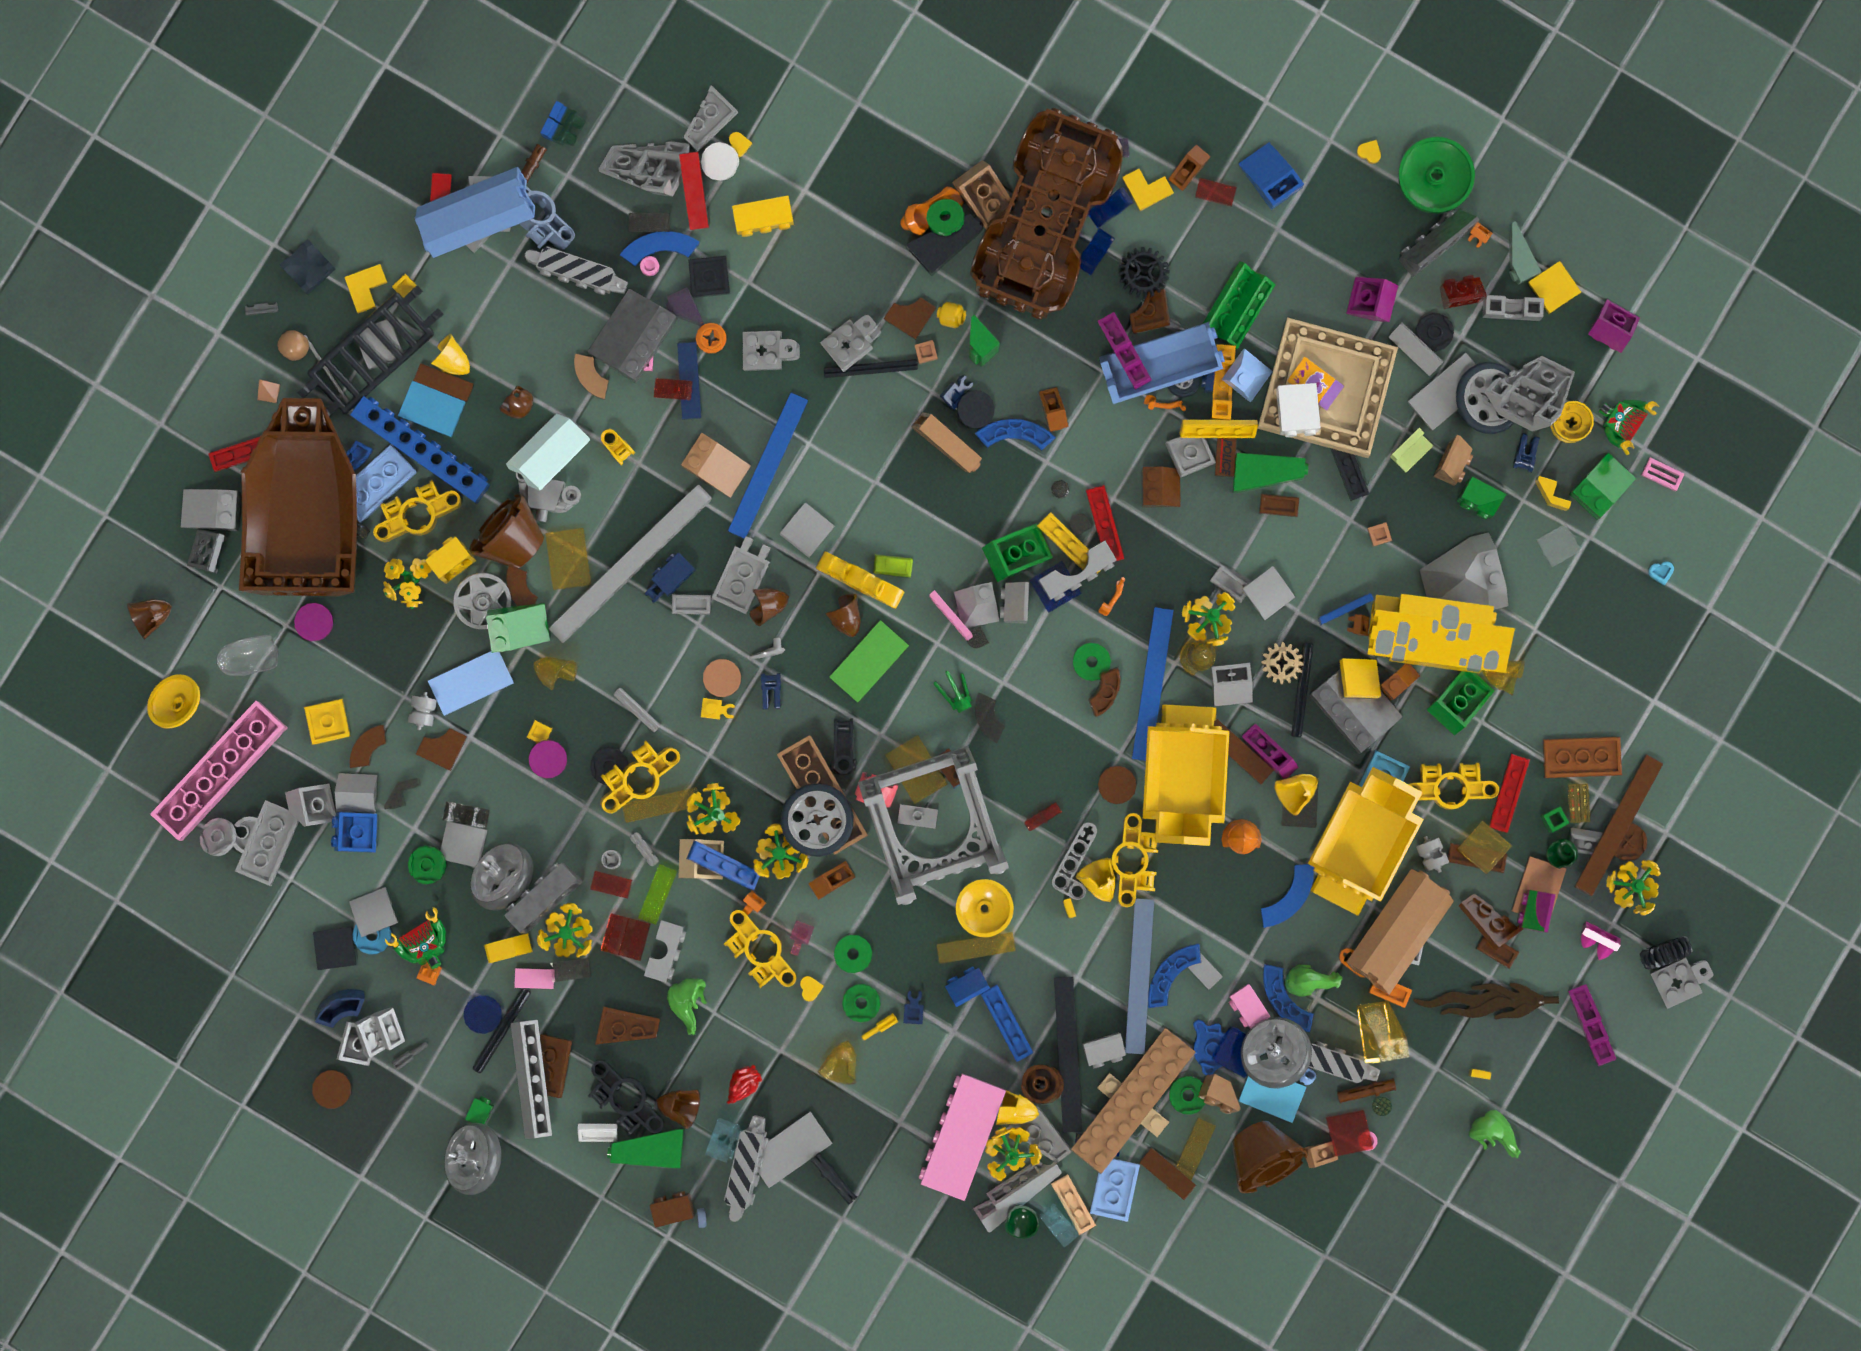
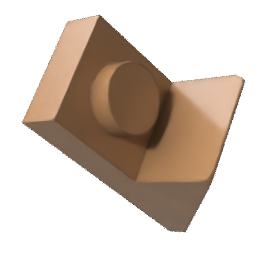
(1320, 1154)

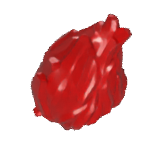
(743, 1083)

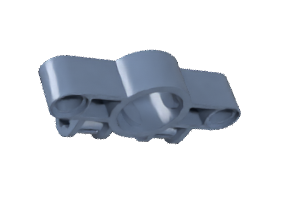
(552, 225)

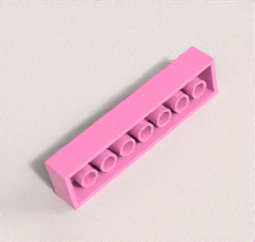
(218, 770)

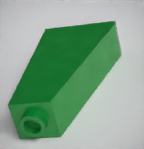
(1262, 471)
(655, 1150)

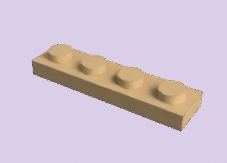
(1153, 1121)

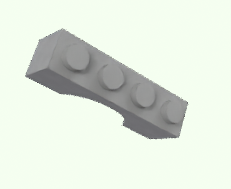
(1098, 558)

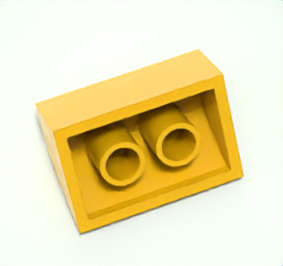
(763, 216)

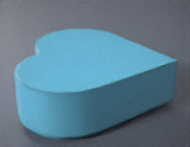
(1661, 572)

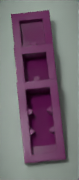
(1124, 350)
(1591, 1025)

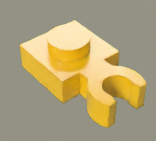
(713, 709)

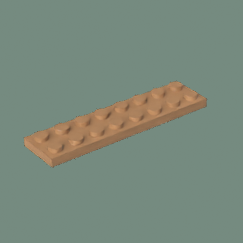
(1133, 1101)

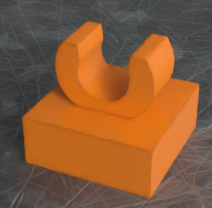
(1481, 233)
(753, 902)
(429, 975)

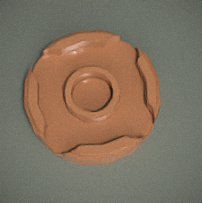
(722, 678)

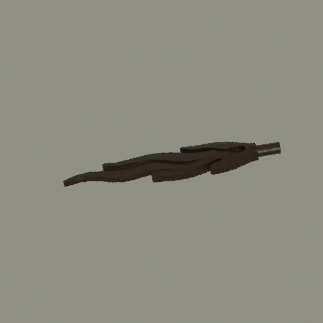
(1491, 1001)

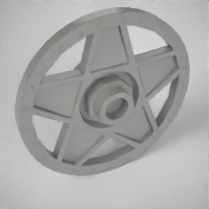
(479, 599)

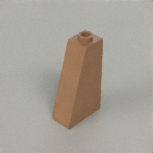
(946, 442)

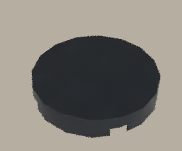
(1435, 331)
(975, 409)
(605, 760)

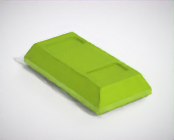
(892, 566)

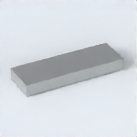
(1415, 349)

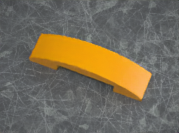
(1222, 391)

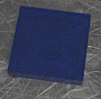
(1051, 605)
(1229, 1051)

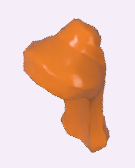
(915, 214)

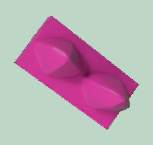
(1607, 941)

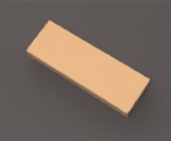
(1073, 1204)

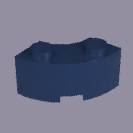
(339, 1005)

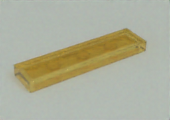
(657, 805)
(975, 947)
(1195, 1148)

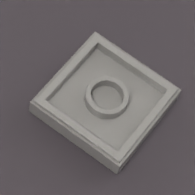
(1190, 454)

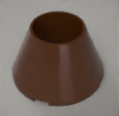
(509, 534)
(1264, 1156)

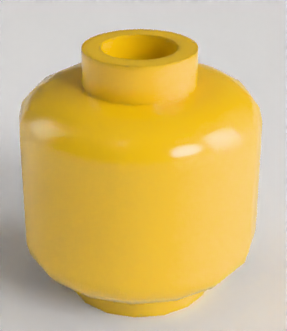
(951, 315)

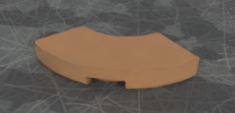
(589, 377)

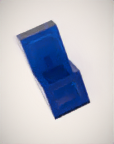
(1113, 207)
(1096, 251)

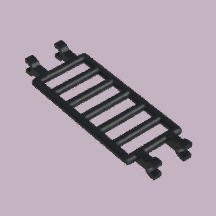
(355, 335)

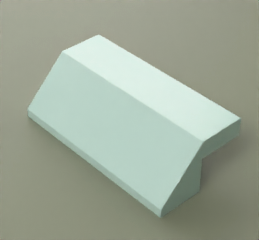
(548, 451)

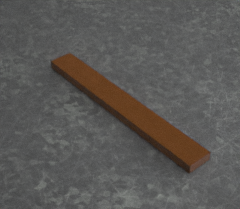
(1618, 825)

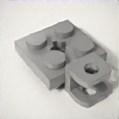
(860, 336)
(776, 350)
(1690, 979)

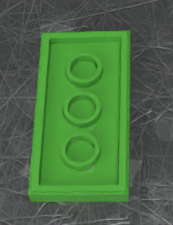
(869, 661)

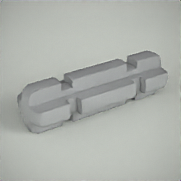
(644, 849)

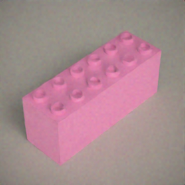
(962, 1136)

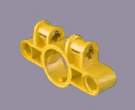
(395, 511)
(860, 580)
(1472, 785)
(621, 791)
(1131, 882)
(749, 931)

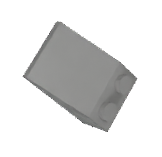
(211, 509)

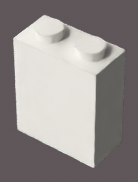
(1298, 409)

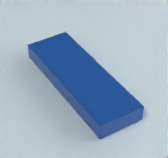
(1345, 609)

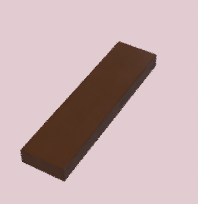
(1246, 757)

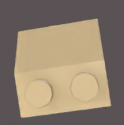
(689, 869)

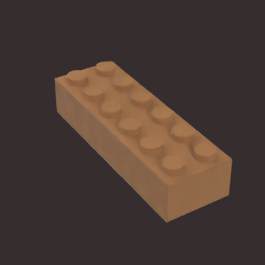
(806, 767)

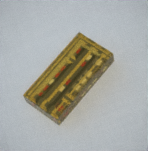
(1579, 803)

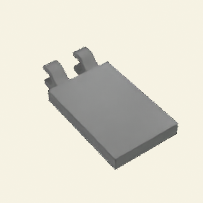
(741, 576)

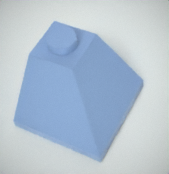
(1247, 375)

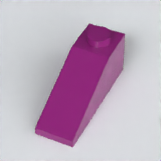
(1270, 752)

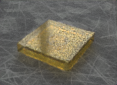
(1484, 847)

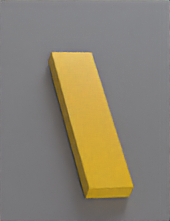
(1218, 428)
(1065, 540)

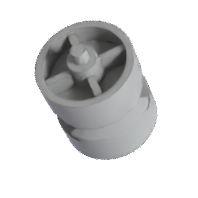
(422, 708)
(1432, 854)

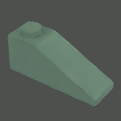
(1521, 260)

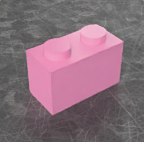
(1248, 1006)

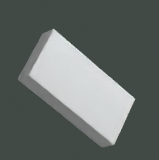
(597, 1132)

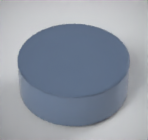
(701, 1218)

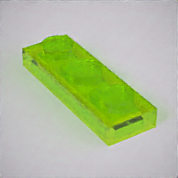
(657, 894)

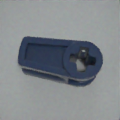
(1524, 460)
(776, 686)

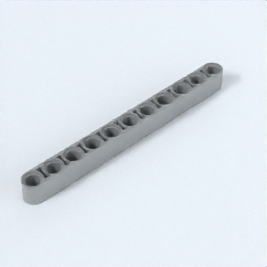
(630, 563)

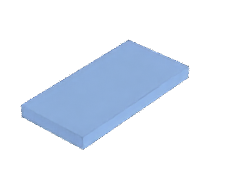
(380, 481)
(470, 682)

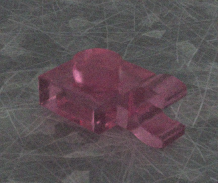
(801, 935)

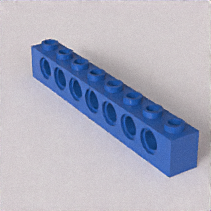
(368, 406)

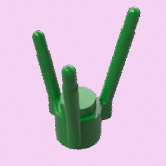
(961, 702)

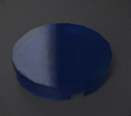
(482, 1014)

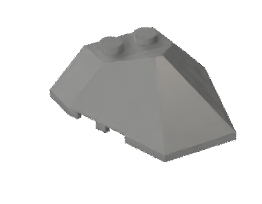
(647, 167)
(1532, 394)
(1467, 574)

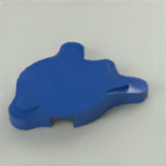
(1206, 1044)

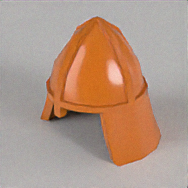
(1241, 836)

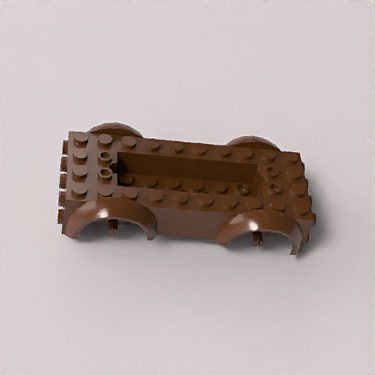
(1036, 270)

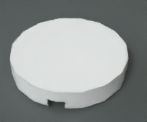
(719, 161)

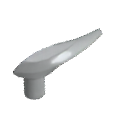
(776, 650)

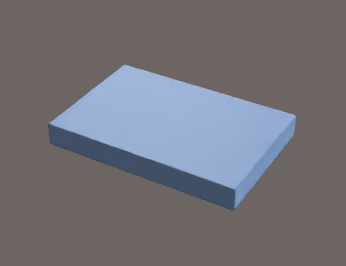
(1115, 1190)

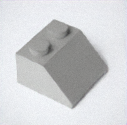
(1015, 602)
(1104, 1049)

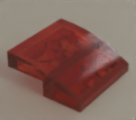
(625, 937)
(1349, 1133)

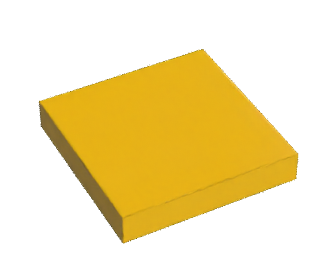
(1554, 286)
(1360, 678)
(327, 721)

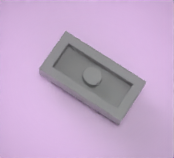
(917, 816)

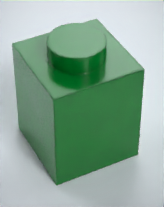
(1554, 819)
(479, 1110)

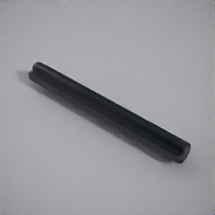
(872, 368)
(1302, 689)
(501, 1030)

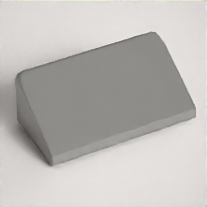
(1584, 839)

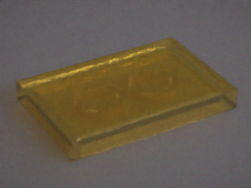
(568, 559)
(910, 753)

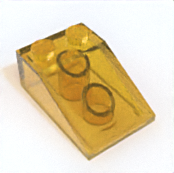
(1381, 1033)

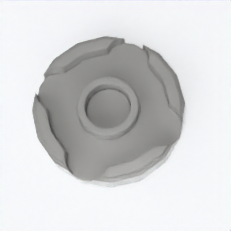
(218, 837)

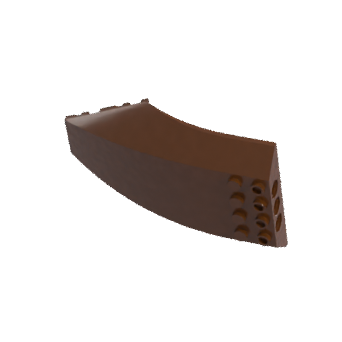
(299, 507)

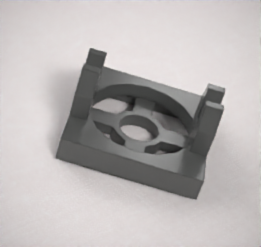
(196, 557)

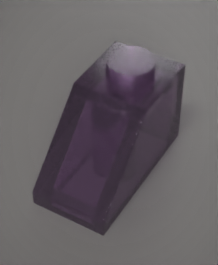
(684, 307)

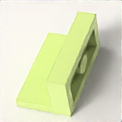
(1411, 450)

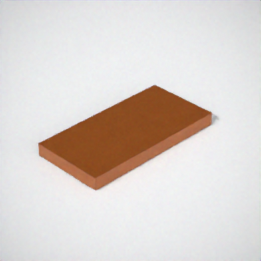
(1582, 757)

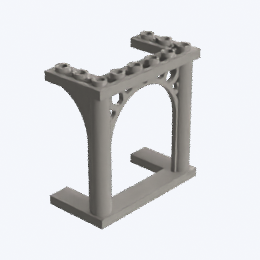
(989, 849)

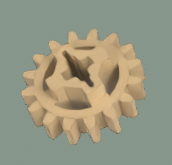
(1290, 663)

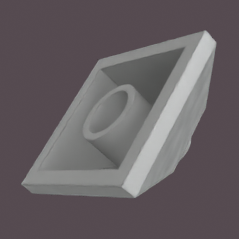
(977, 605)
(311, 804)

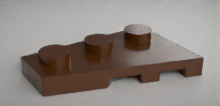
(1492, 926)
(625, 1026)
(555, 1063)

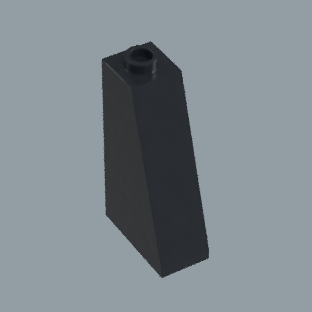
(936, 250)

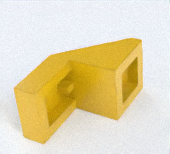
(1547, 490)
(508, 948)

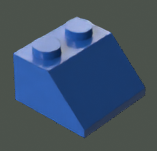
(967, 986)

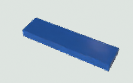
(723, 865)
(1006, 1023)

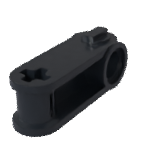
(843, 746)

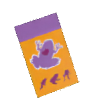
(1327, 386)

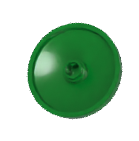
(1436, 175)

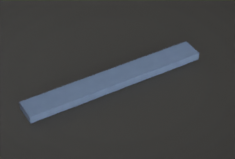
(1139, 976)

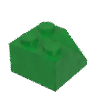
(1480, 498)

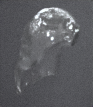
(248, 656)

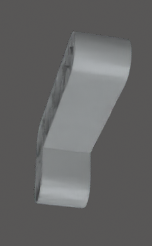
(1077, 859)

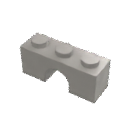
(1516, 309)
(662, 968)

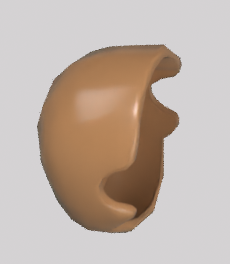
(293, 345)

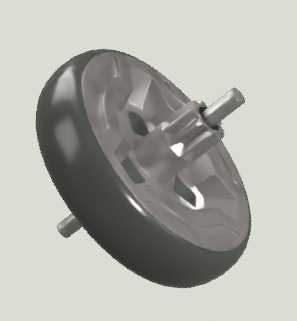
(495, 870)
(1294, 1046)
(460, 1151)

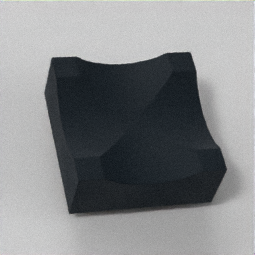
(307, 267)

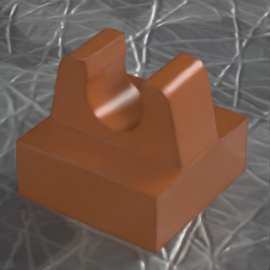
(1361, 625)

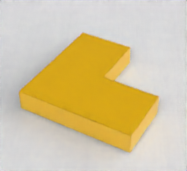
(1145, 194)
(360, 285)

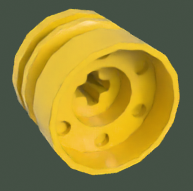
(1580, 415)

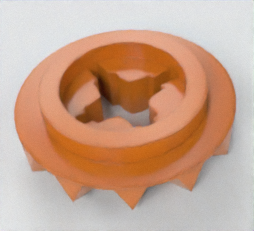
(706, 330)

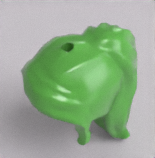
(1304, 981)
(683, 997)
(1494, 1127)

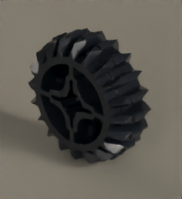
(1138, 266)
(1666, 952)

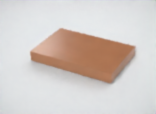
(1539, 877)

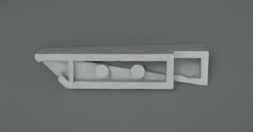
(1015, 1192)

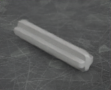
(637, 710)

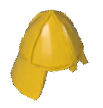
(452, 357)
(1296, 791)
(1099, 879)
(1016, 1110)

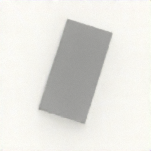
(1438, 398)
(792, 1149)

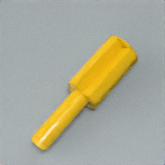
(881, 1026)

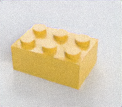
(450, 559)

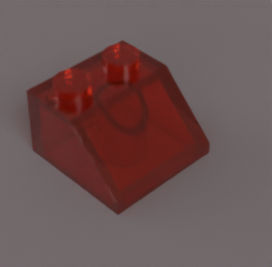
(1462, 292)

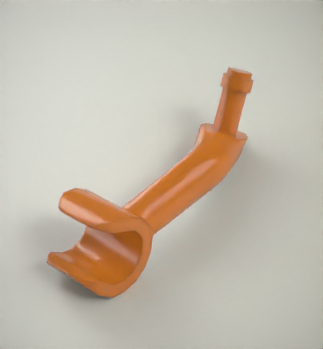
(1151, 400)
(1106, 608)

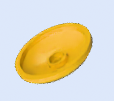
(173, 701)
(984, 893)

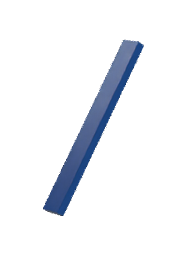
(768, 465)
(1152, 679)

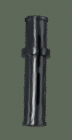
(833, 1178)

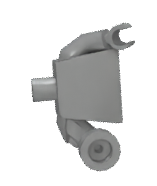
(549, 497)

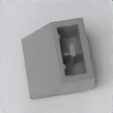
(1231, 684)

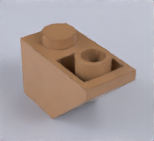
(1219, 1093)

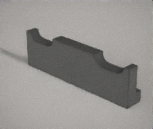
(261, 309)

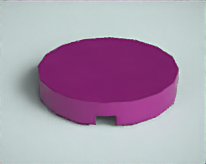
(313, 622)
(547, 759)

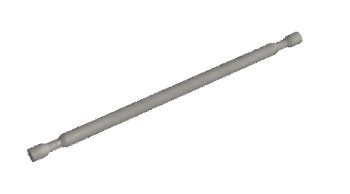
(328, 373)

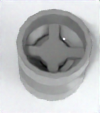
(611, 859)

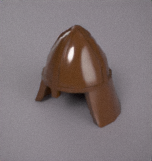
(771, 603)
(148, 615)
(847, 617)
(680, 1106)

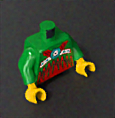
(1625, 420)
(422, 943)

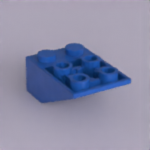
(1271, 175)

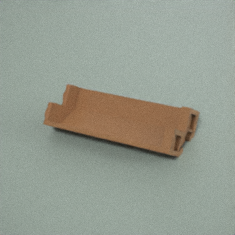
(1400, 930)

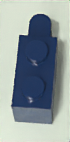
(670, 576)

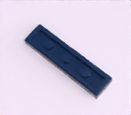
(689, 371)

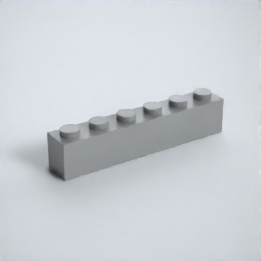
(531, 1079)

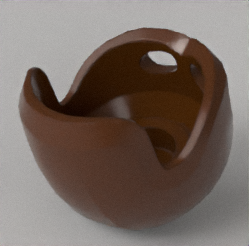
(519, 406)

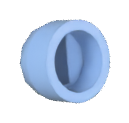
(1312, 1076)

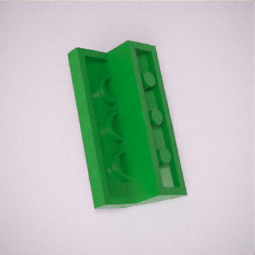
(1239, 304)

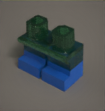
(560, 123)

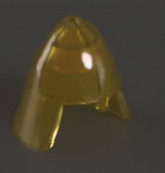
(1197, 656)
(550, 668)
(1507, 680)
(840, 1064)

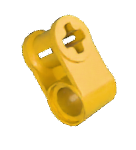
(617, 446)

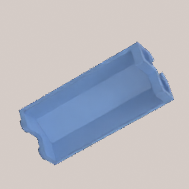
(474, 212)
(1167, 361)

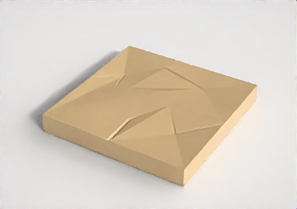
(1353, 361)

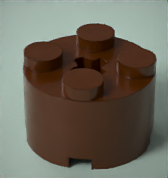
(1053, 1084)

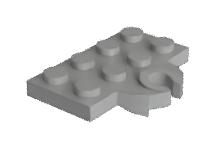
(265, 842)

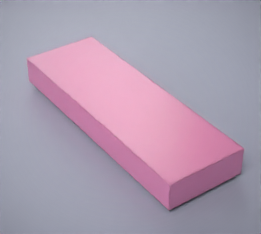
(951, 616)

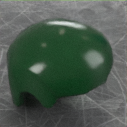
(1562, 853)

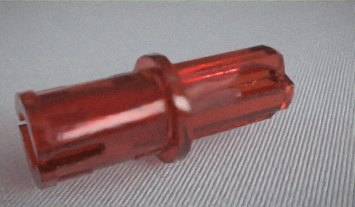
(1042, 817)

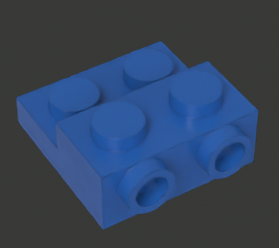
(354, 832)

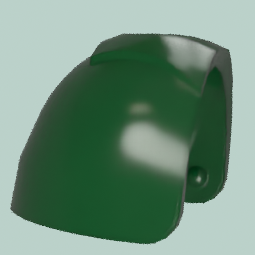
(1022, 1222)

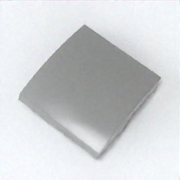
(377, 346)
(807, 530)
(1268, 593)
(463, 844)
(373, 912)
(379, 1032)

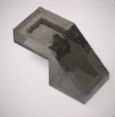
(397, 798)
(466, 815)

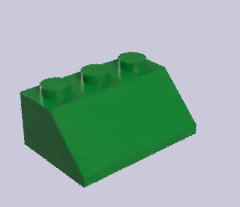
(982, 343)

